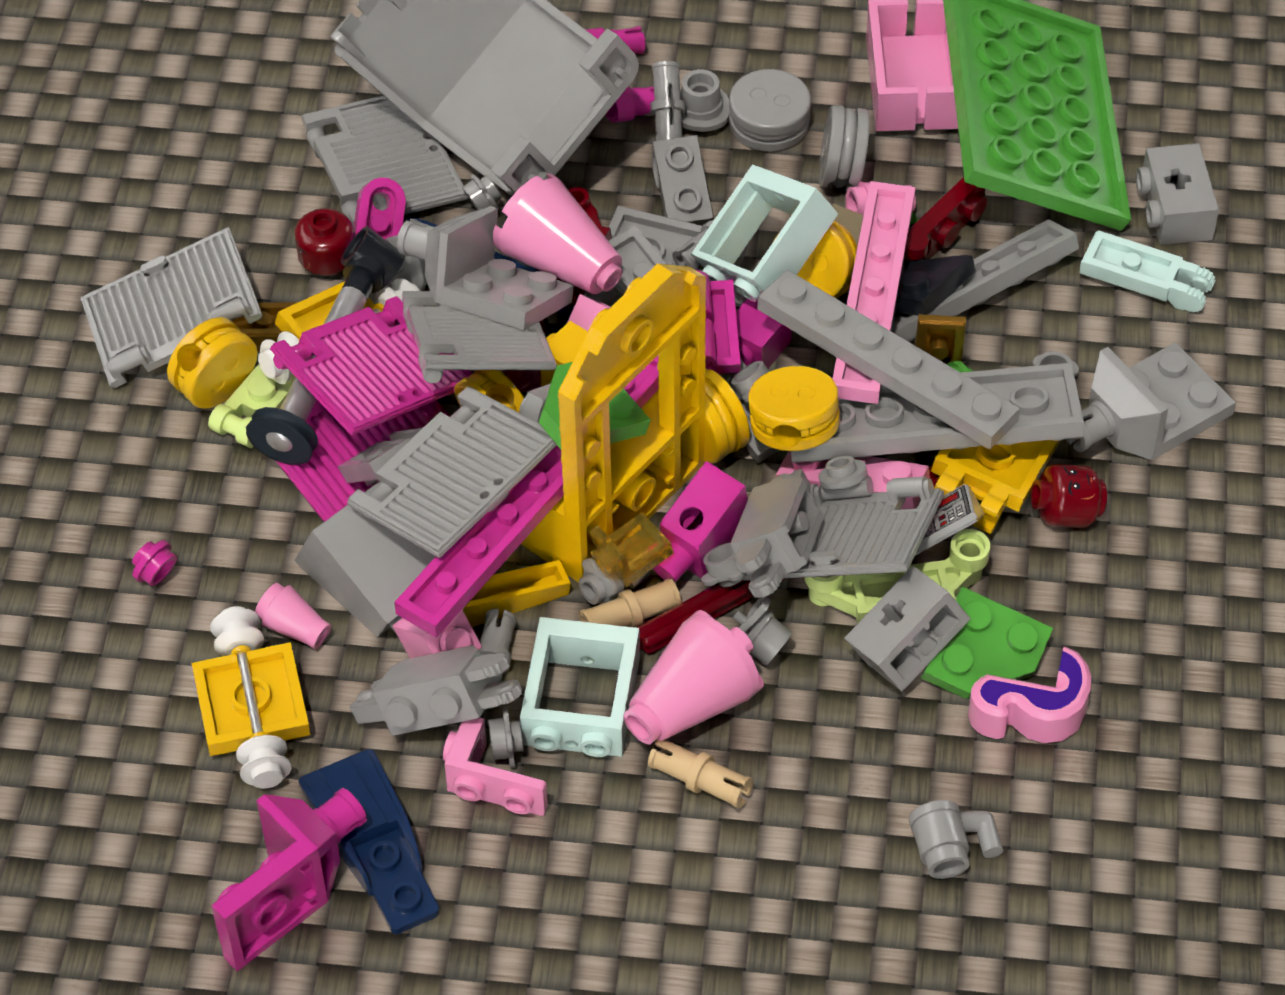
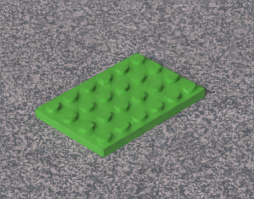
(1036, 108)

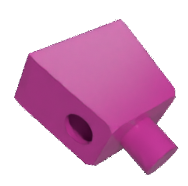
(701, 520)

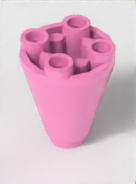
(694, 679)

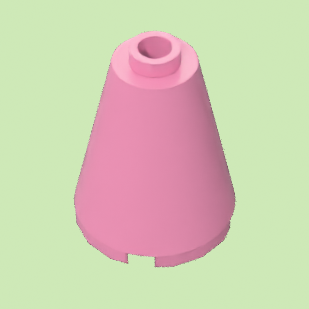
(557, 236)

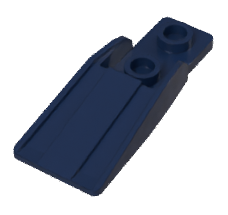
(383, 849)

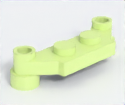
(862, 592)

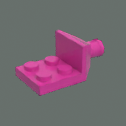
(293, 877)

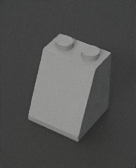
(362, 565)

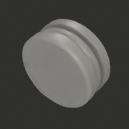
(769, 110)
(844, 147)

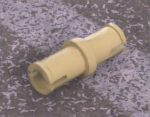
(634, 607)
(700, 772)

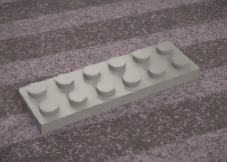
(895, 425)

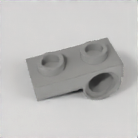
(681, 179)

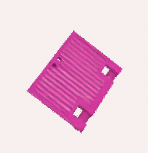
(364, 367)
(321, 479)

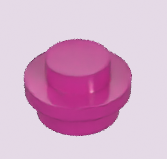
(153, 562)

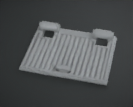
(382, 143)
(156, 306)
(472, 339)
(454, 472)
(871, 530)

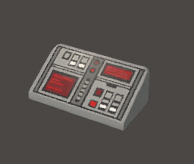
(955, 512)

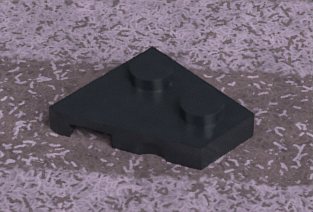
(930, 281)

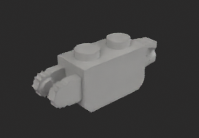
(776, 531)
(436, 690)

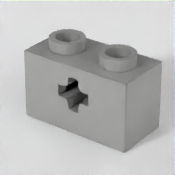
(1178, 194)
(907, 628)

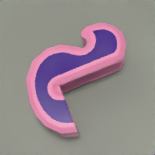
(1032, 708)

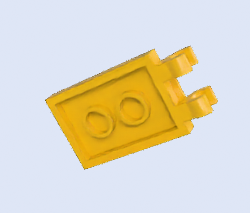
(995, 475)

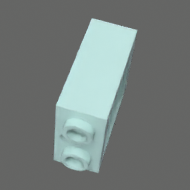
(742, 217)
(585, 646)

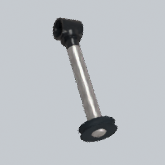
(283, 432)

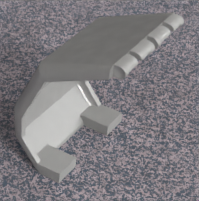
(490, 78)

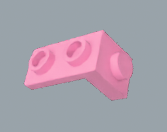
(481, 782)

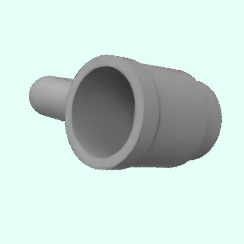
(942, 837)

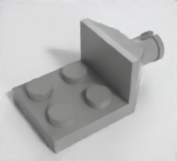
(469, 279)
(1151, 403)

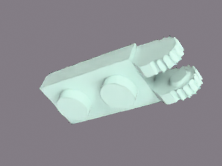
(1147, 271)

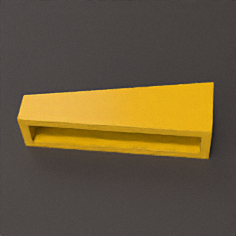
(518, 590)

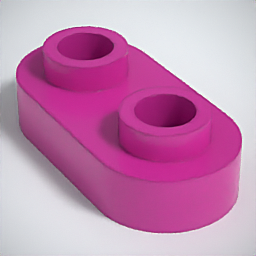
(386, 221)

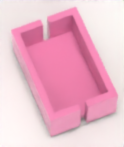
(913, 72)

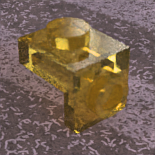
(630, 549)

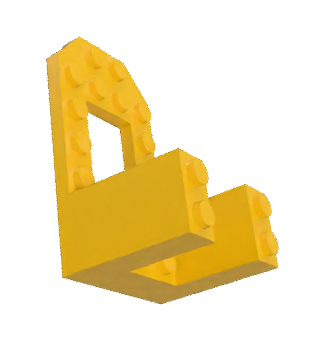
(619, 480)

